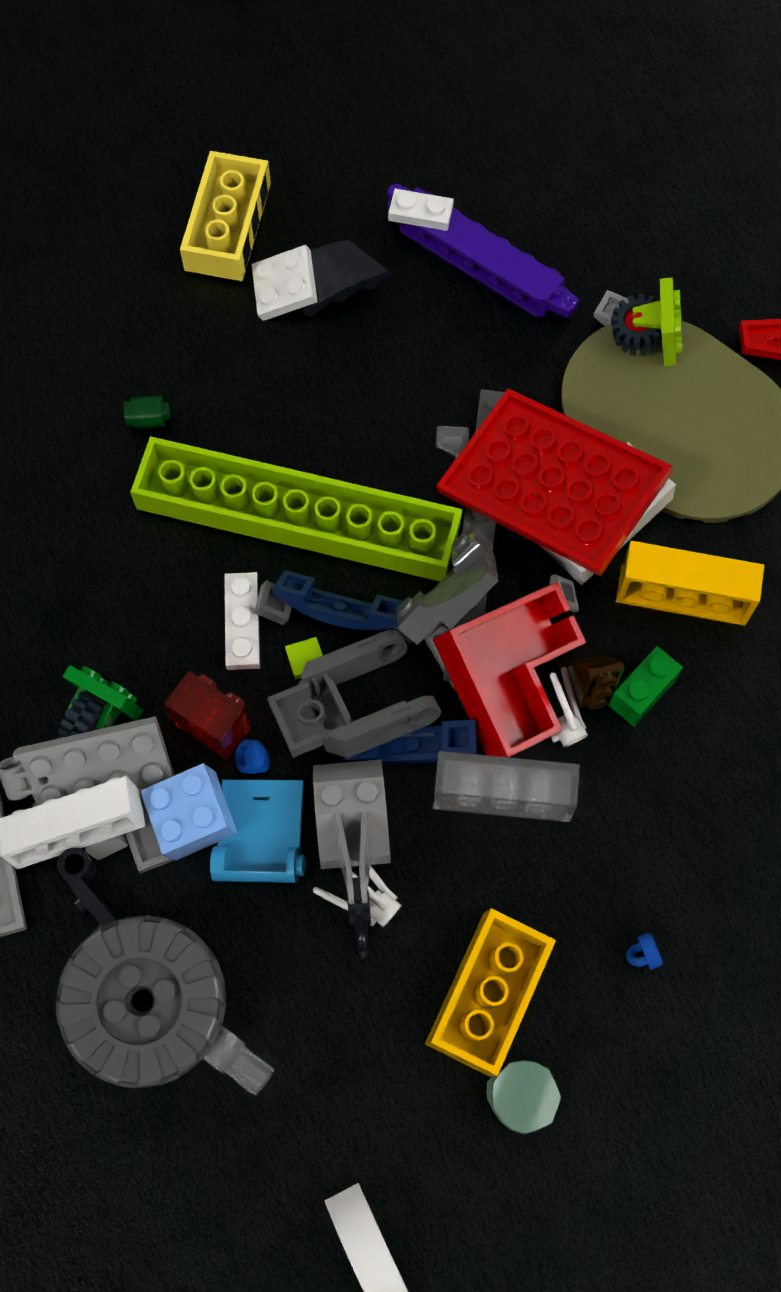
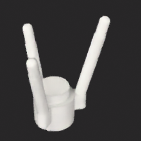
(571, 722)
(382, 904)

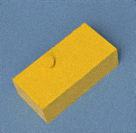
(690, 583)
(490, 993)

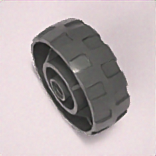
(99, 1009)

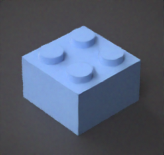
(188, 812)

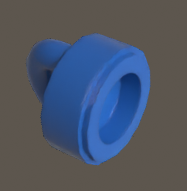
(252, 757)
(650, 951)

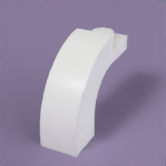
(364, 1242)

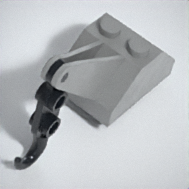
(352, 831)

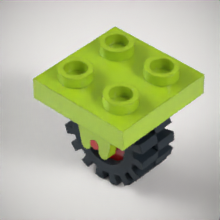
(649, 323)

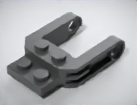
(317, 716)

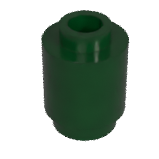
(146, 412)

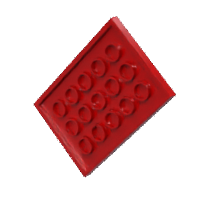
(555, 481)

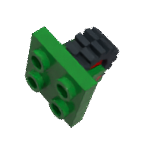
(95, 703)

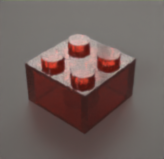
(208, 714)

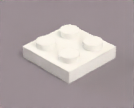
(284, 282)

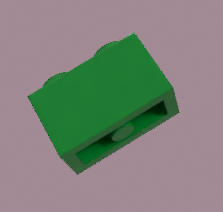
(645, 686)

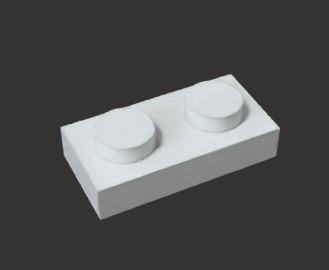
(420, 209)

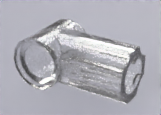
(232, 1057)

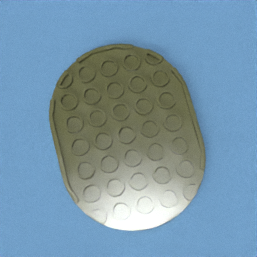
(704, 417)

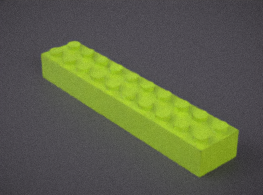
(296, 508)

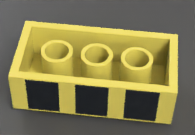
(225, 216)

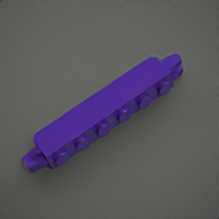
(494, 263)

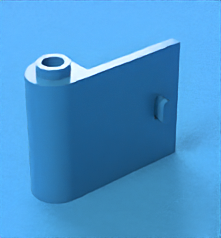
(267, 833)

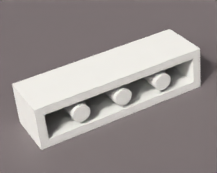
(71, 822)

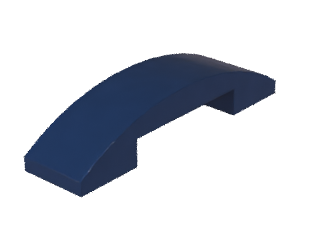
(334, 609)
(424, 744)

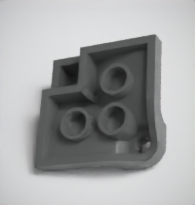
(455, 594)

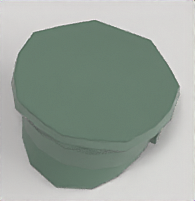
(524, 1096)

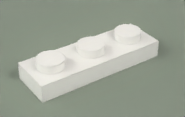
(241, 622)

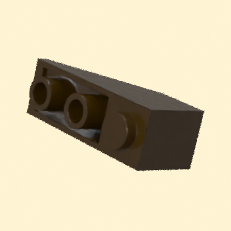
(595, 680)

